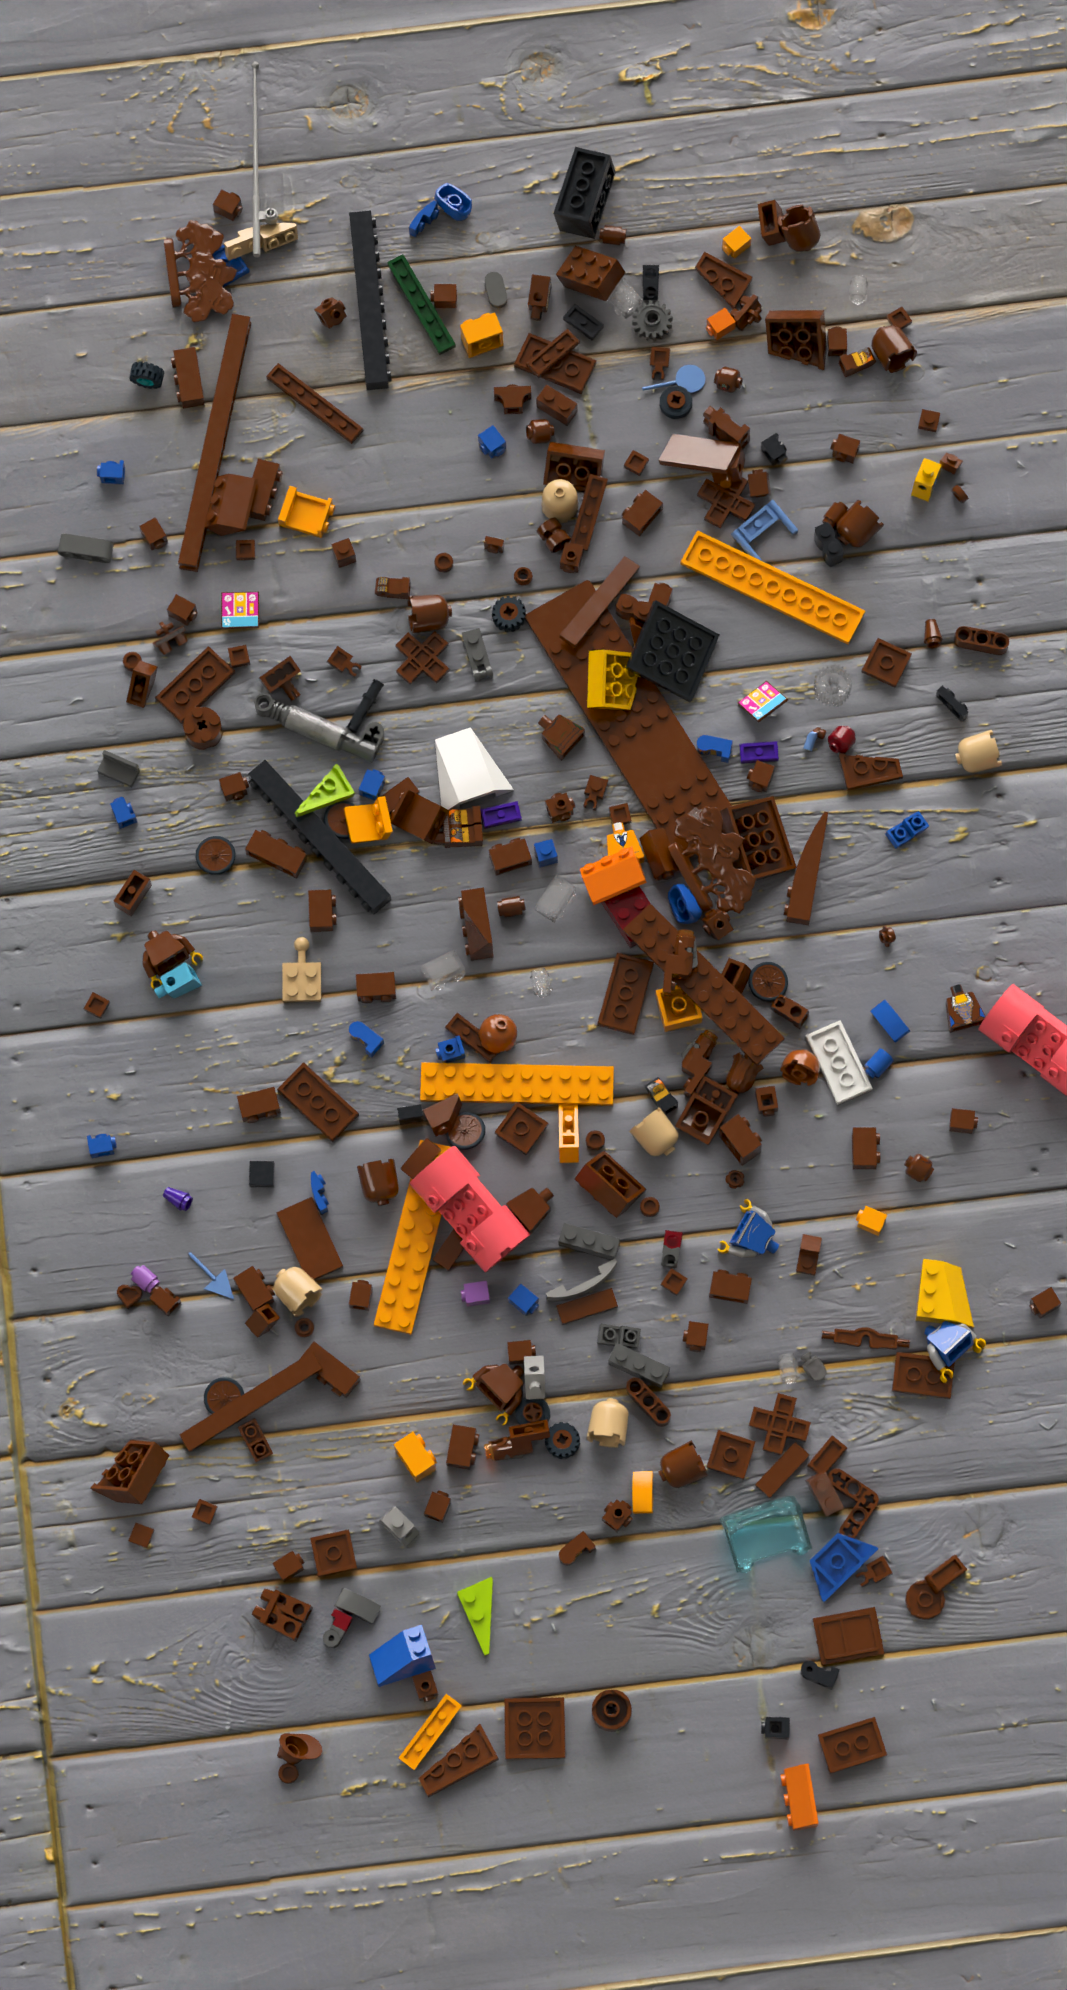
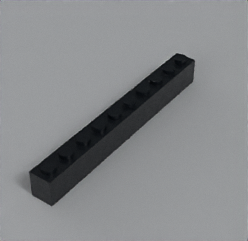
(369, 300)
(319, 837)

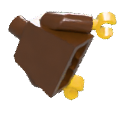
(166, 952)
(500, 1386)

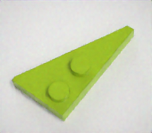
(330, 791)
(477, 1606)

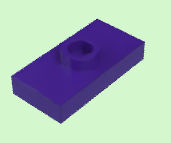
(759, 751)
(501, 814)

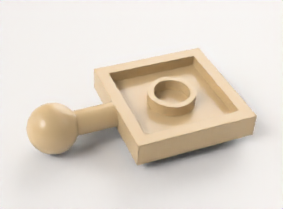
(301, 979)

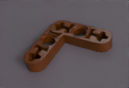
(858, 1498)

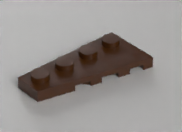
(466, 1758)

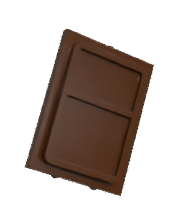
(848, 1636)

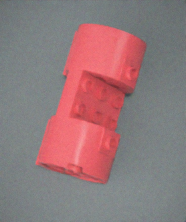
(1030, 1032)
(456, 1192)

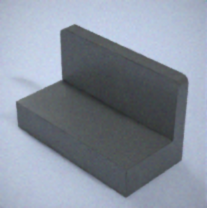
(118, 769)

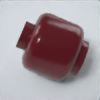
(841, 739)

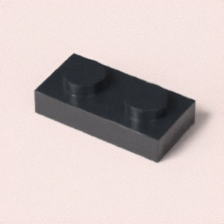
(583, 322)
(948, 698)

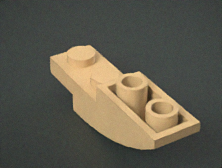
(270, 237)

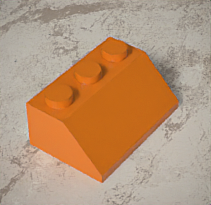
(613, 875)
(799, 1797)

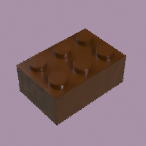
(590, 273)

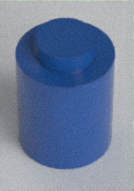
(878, 1063)

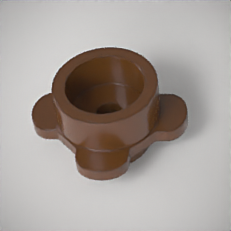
(887, 935)

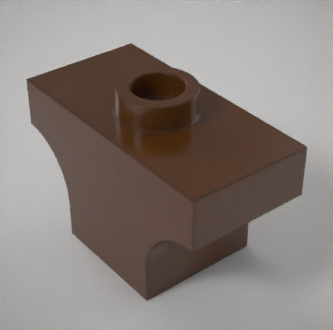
(512, 397)

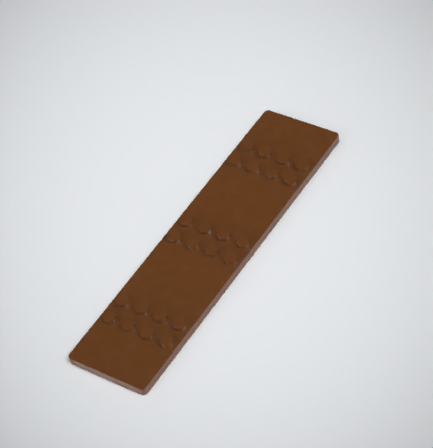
(642, 741)

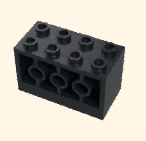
(584, 192)

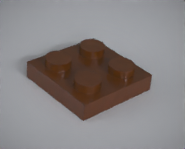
(886, 662)
(521, 1128)
(730, 1454)
(333, 1553)

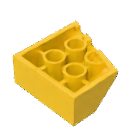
(609, 681)
(942, 1294)

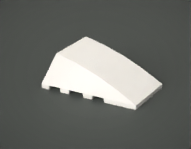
(466, 770)

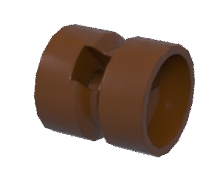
(553, 535)

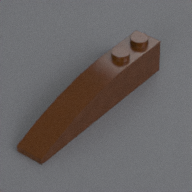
(805, 878)

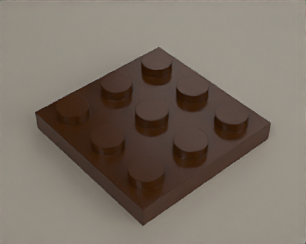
(534, 1728)

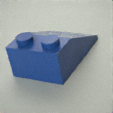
(402, 1657)

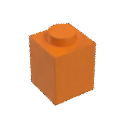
(720, 324)

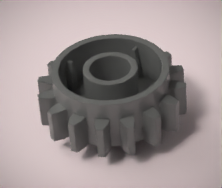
(656, 312)

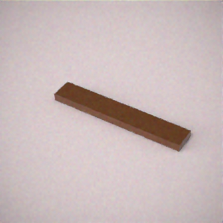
(314, 403)
(599, 602)

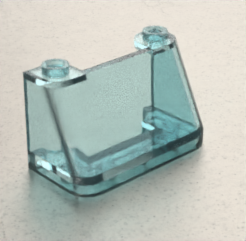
(765, 1532)

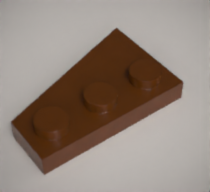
(724, 278)
(868, 771)

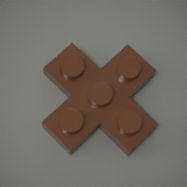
(725, 501)
(422, 657)
(779, 1424)

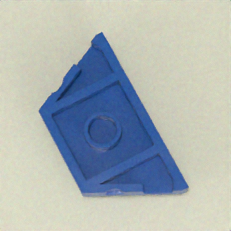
(838, 1562)

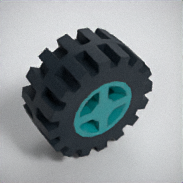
(146, 375)

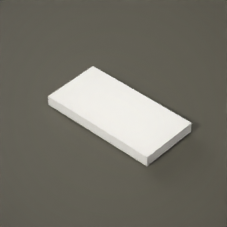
(839, 1062)

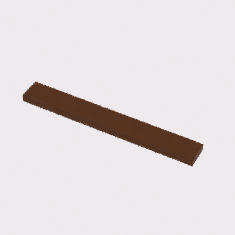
(251, 1401)

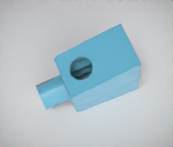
(178, 982)

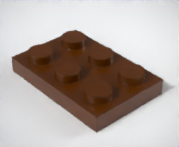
(919, 1376)
(852, 1745)

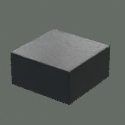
(410, 1114)
(261, 1174)

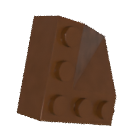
(477, 927)

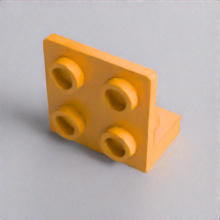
(368, 821)

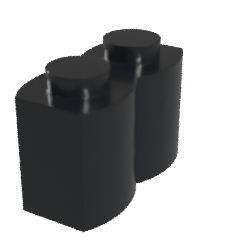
(831, 548)

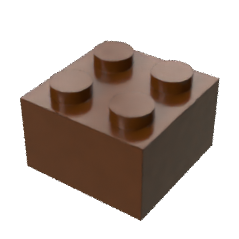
(740, 1139)

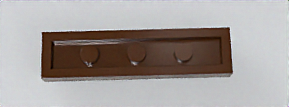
(589, 511)

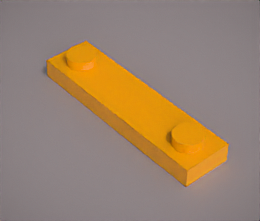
(430, 1732)

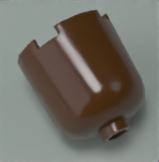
(800, 228)
(892, 348)
(858, 525)
(428, 613)
(379, 1181)
(682, 1466)

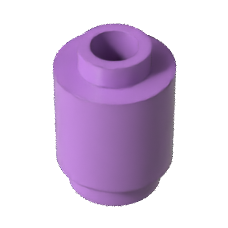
(144, 1278)

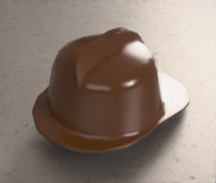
(298, 1747)

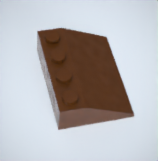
(765, 843)

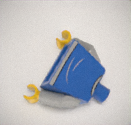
(752, 1235)
(948, 1343)

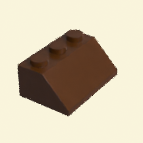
(572, 464)
(230, 504)
(609, 1184)

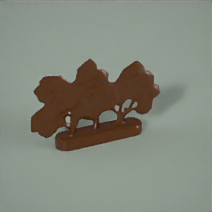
(204, 275)
(716, 854)

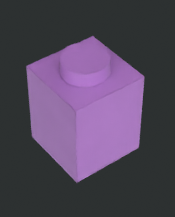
(475, 1293)

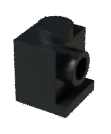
(774, 450)
(783, 1724)

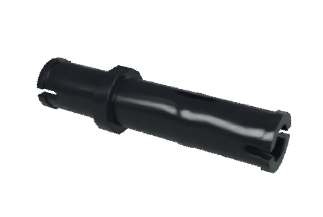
(368, 699)

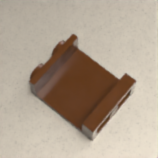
(418, 816)

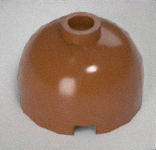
(498, 1033)
(800, 1067)

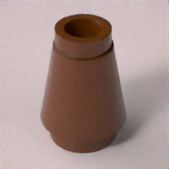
(932, 634)

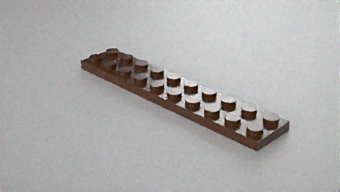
(707, 988)

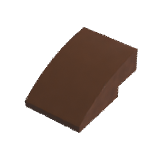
(706, 1110)

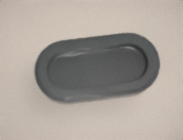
(495, 289)

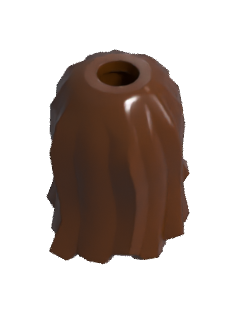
(742, 1073)

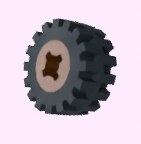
(508, 620)
(560, 1446)

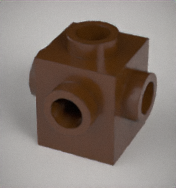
(331, 312)
(560, 807)
(717, 923)
(614, 1521)

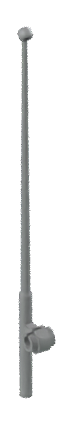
(267, 216)

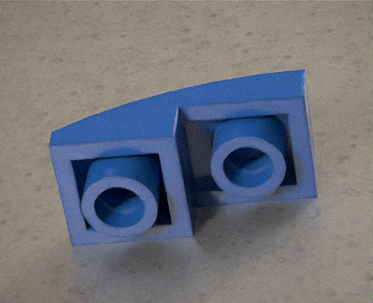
(426, 215)
(907, 829)
(890, 1021)
(317, 1188)

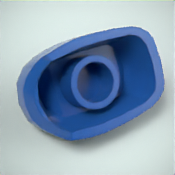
(453, 201)
(684, 904)

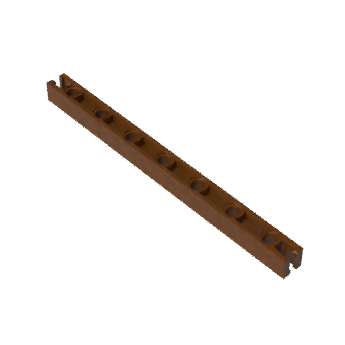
(214, 441)

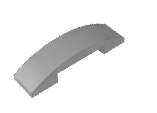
(561, 1294)

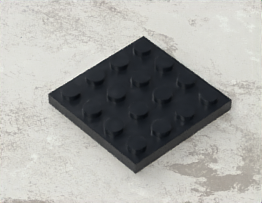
(672, 651)

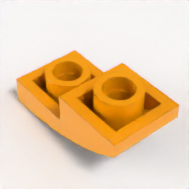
(642, 1492)

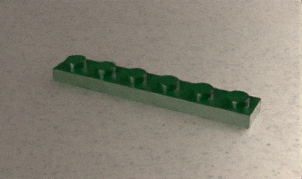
(421, 304)

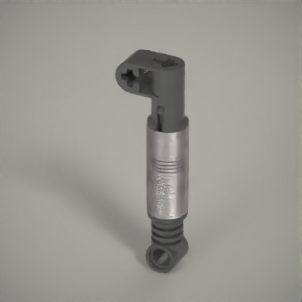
(322, 729)

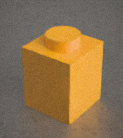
(736, 242)
(871, 1220)

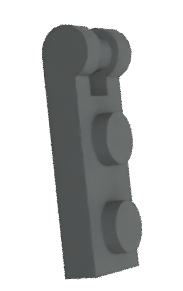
(477, 654)

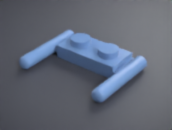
(759, 523)

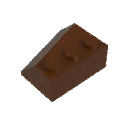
(797, 336)
(133, 1472)

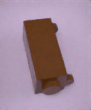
(656, 849)

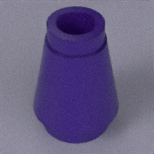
(178, 1198)

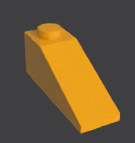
(568, 1133)

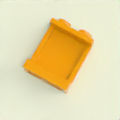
(305, 513)

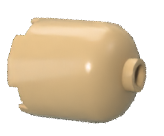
(560, 500)
(978, 752)
(656, 1134)
(296, 1290)
(608, 1423)

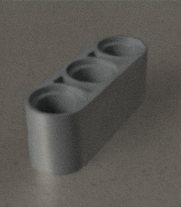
(85, 548)

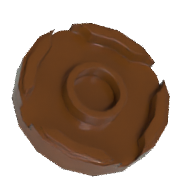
(923, 1600)

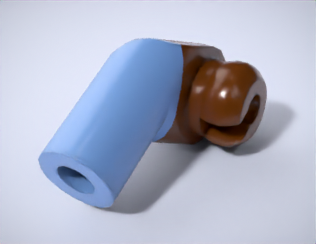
(812, 736)

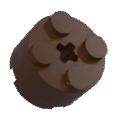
(199, 718)
(614, 1721)

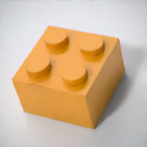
(481, 334)
(677, 1010)
(415, 1457)

